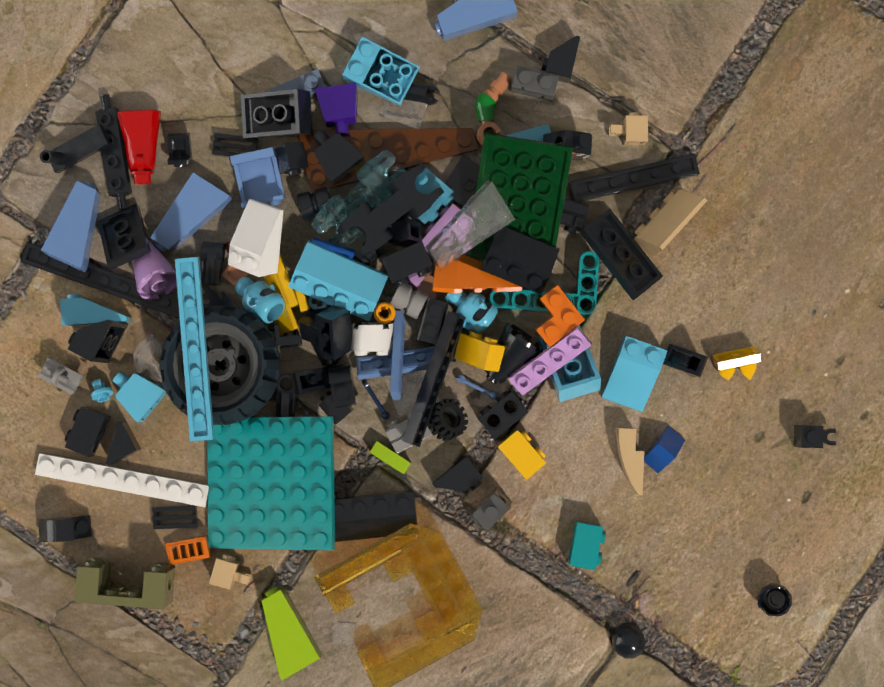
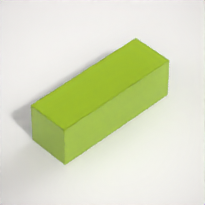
(390, 457)

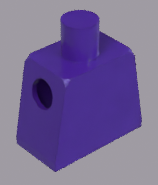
(339, 106)

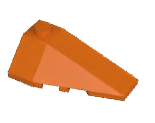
(467, 274)

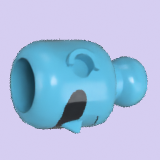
(260, 299)
(476, 309)

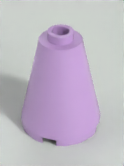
(154, 274)

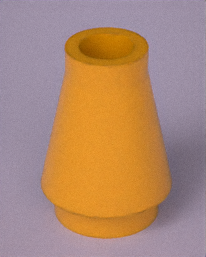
(384, 306)

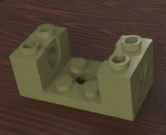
(93, 586)

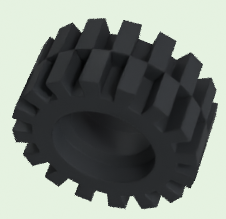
(456, 417)

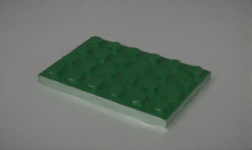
(531, 183)

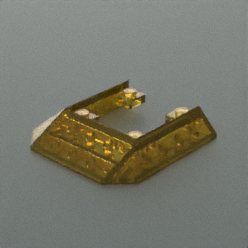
(453, 602)

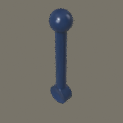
(385, 415)

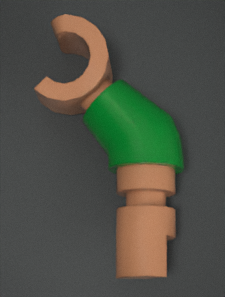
(486, 104)

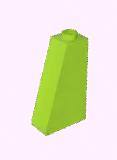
(289, 636)

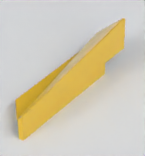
(281, 281)

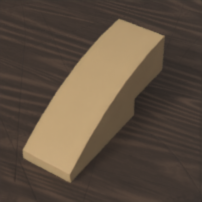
(630, 458)

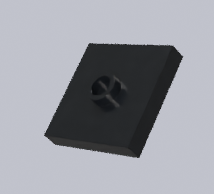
(463, 180)

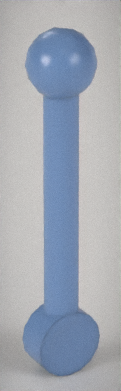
(460, 378)

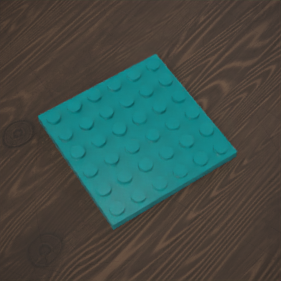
(272, 484)

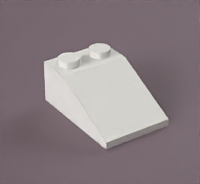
(257, 239)

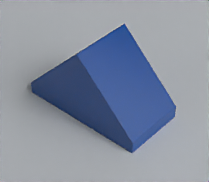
(664, 450)

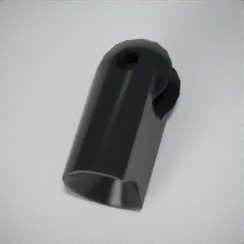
(418, 91)

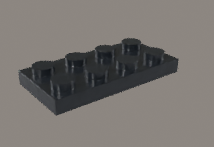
(621, 254)

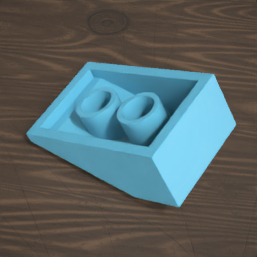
(634, 373)
(576, 377)

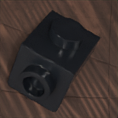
(179, 149)

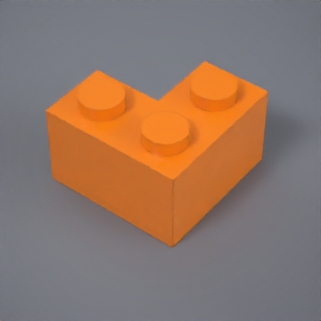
(563, 319)

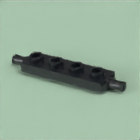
(114, 155)

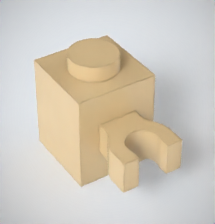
(633, 129)
(226, 572)

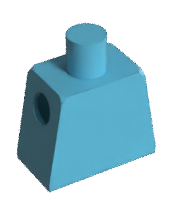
(138, 394)

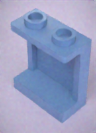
(258, 177)

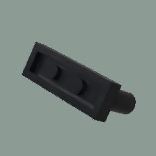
(76, 149)

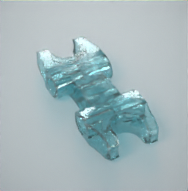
(370, 188)

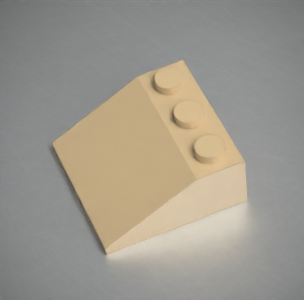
(668, 220)

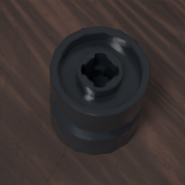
(311, 203)

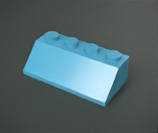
(338, 280)

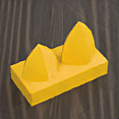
(744, 358)

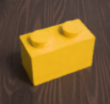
(479, 351)
(522, 454)

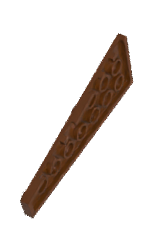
(408, 146)

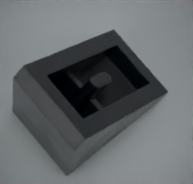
(122, 444)

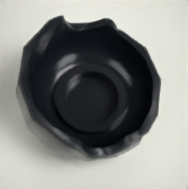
(774, 599)
(628, 640)

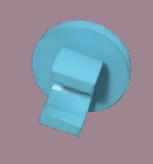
(101, 392)

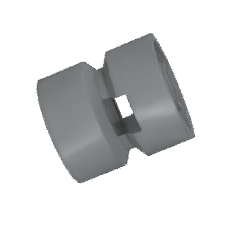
(409, 300)

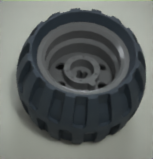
(257, 375)

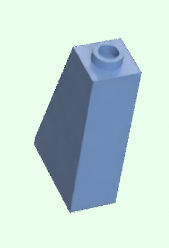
(473, 15)
(189, 212)
(74, 228)

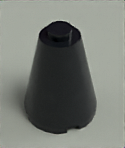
(516, 354)

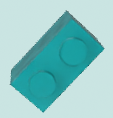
(586, 545)

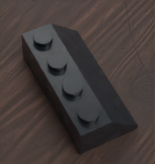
(373, 515)

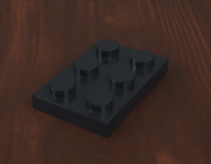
(123, 236)

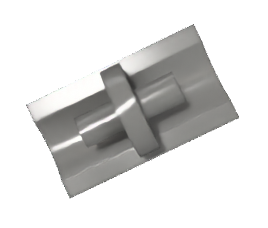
(61, 376)

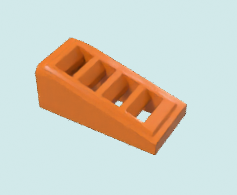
(206, 551)

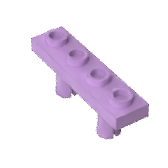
(550, 360)

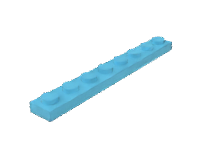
(194, 349)

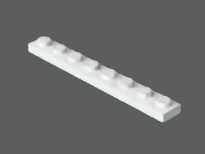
(122, 480)

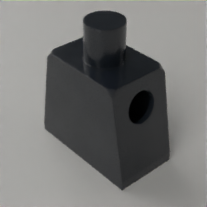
(336, 155)

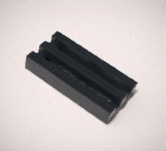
(217, 144)
(156, 517)

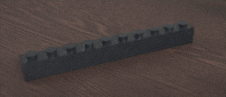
(433, 378)

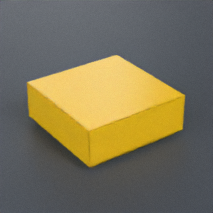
(303, 302)

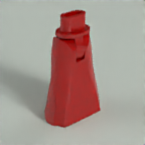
(140, 141)

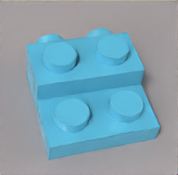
(425, 184)

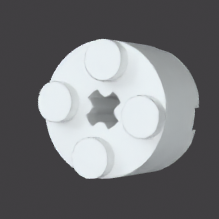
(372, 338)

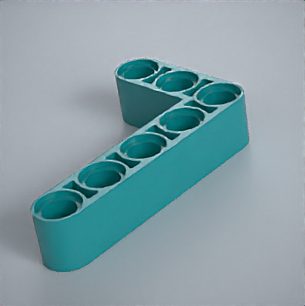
(580, 292)

